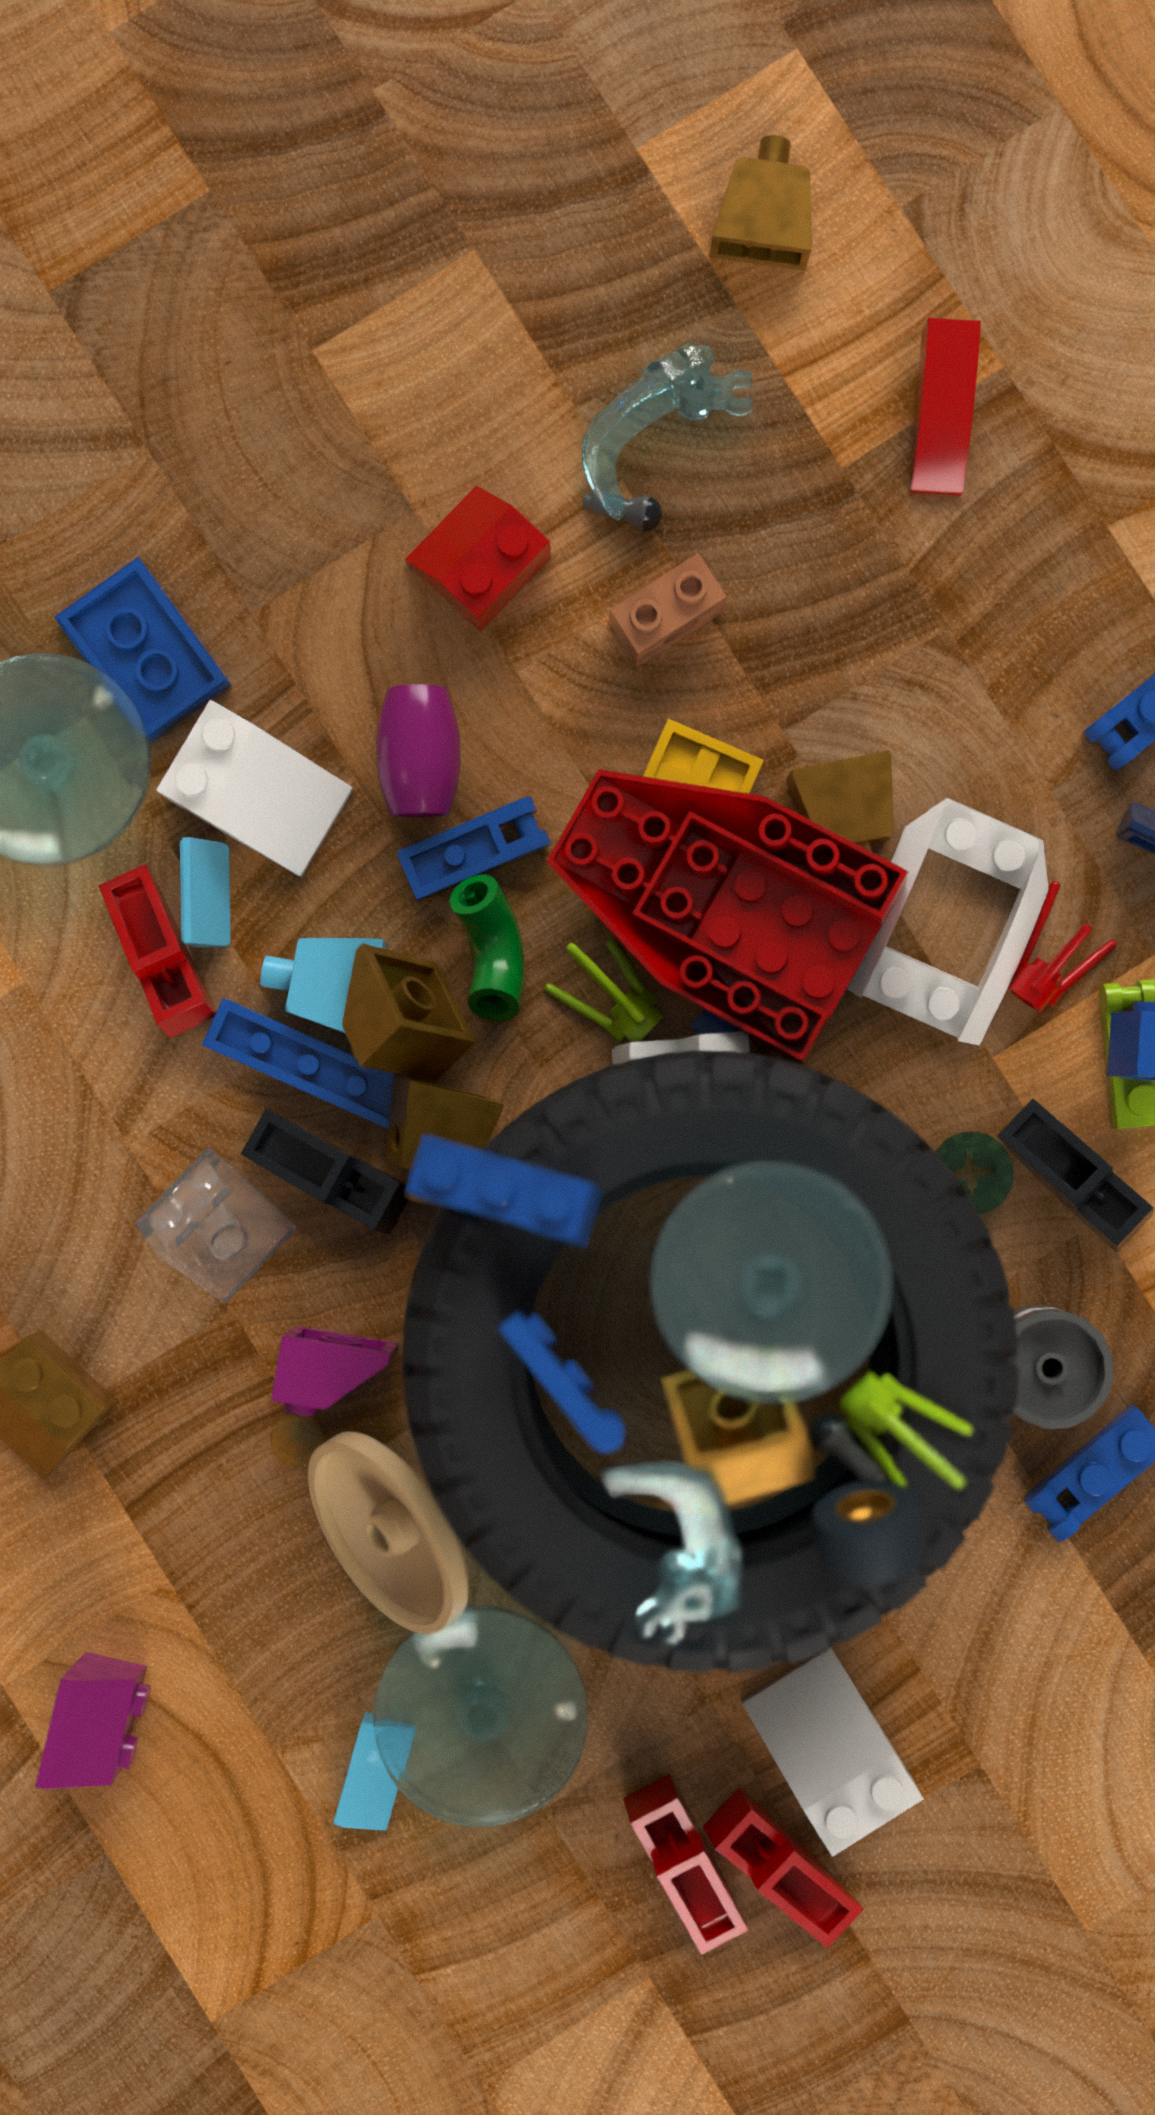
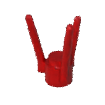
(1037, 982)

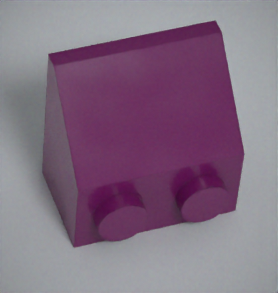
(324, 1366)
(93, 1723)

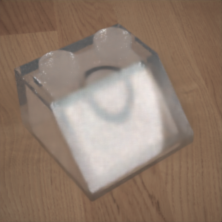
(215, 1226)

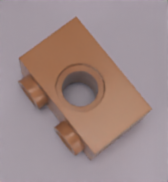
(667, 610)

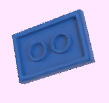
(144, 646)

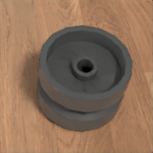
(1078, 1373)

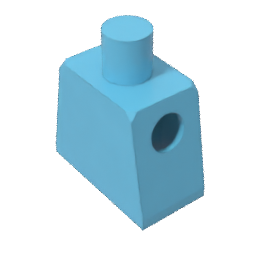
(316, 977)

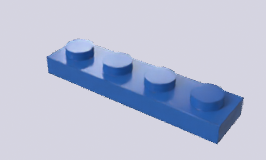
(300, 1061)

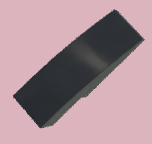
(326, 1171)
(1076, 1175)

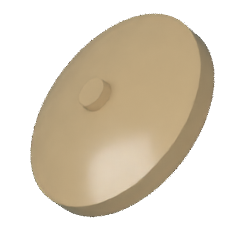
(388, 1532)

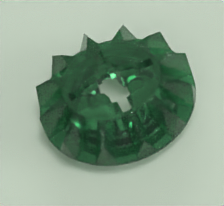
(985, 1153)

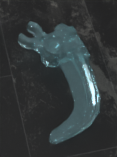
(669, 383)
(704, 1575)

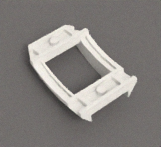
(923, 989)

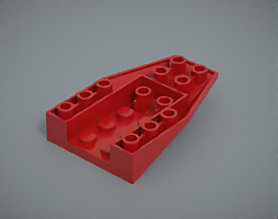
(729, 900)

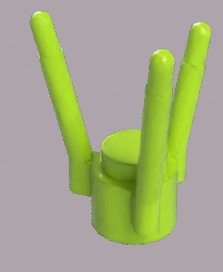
(632, 1014)
(874, 1406)

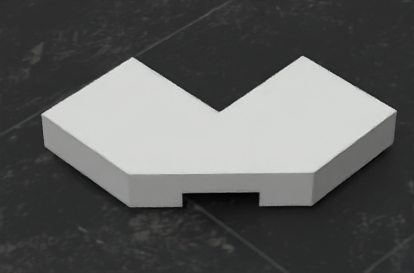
(730, 1041)

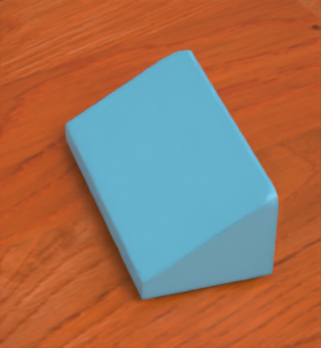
(205, 893)
(368, 1788)

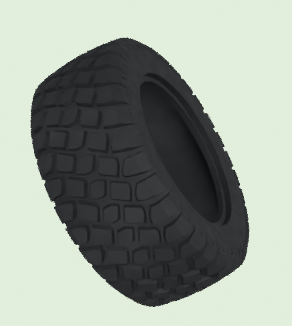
(596, 1555)

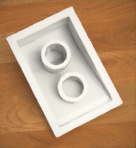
(254, 788)
(832, 1751)

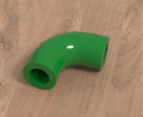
(494, 947)

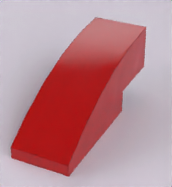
(944, 405)
(156, 951)
(684, 1864)
(782, 1868)

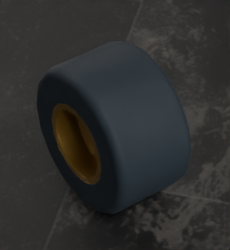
(869, 1533)

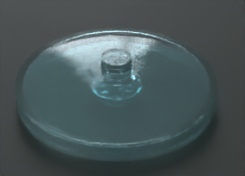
(68, 760)
(771, 1282)
(481, 1718)

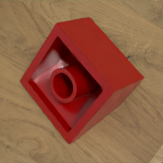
(480, 556)

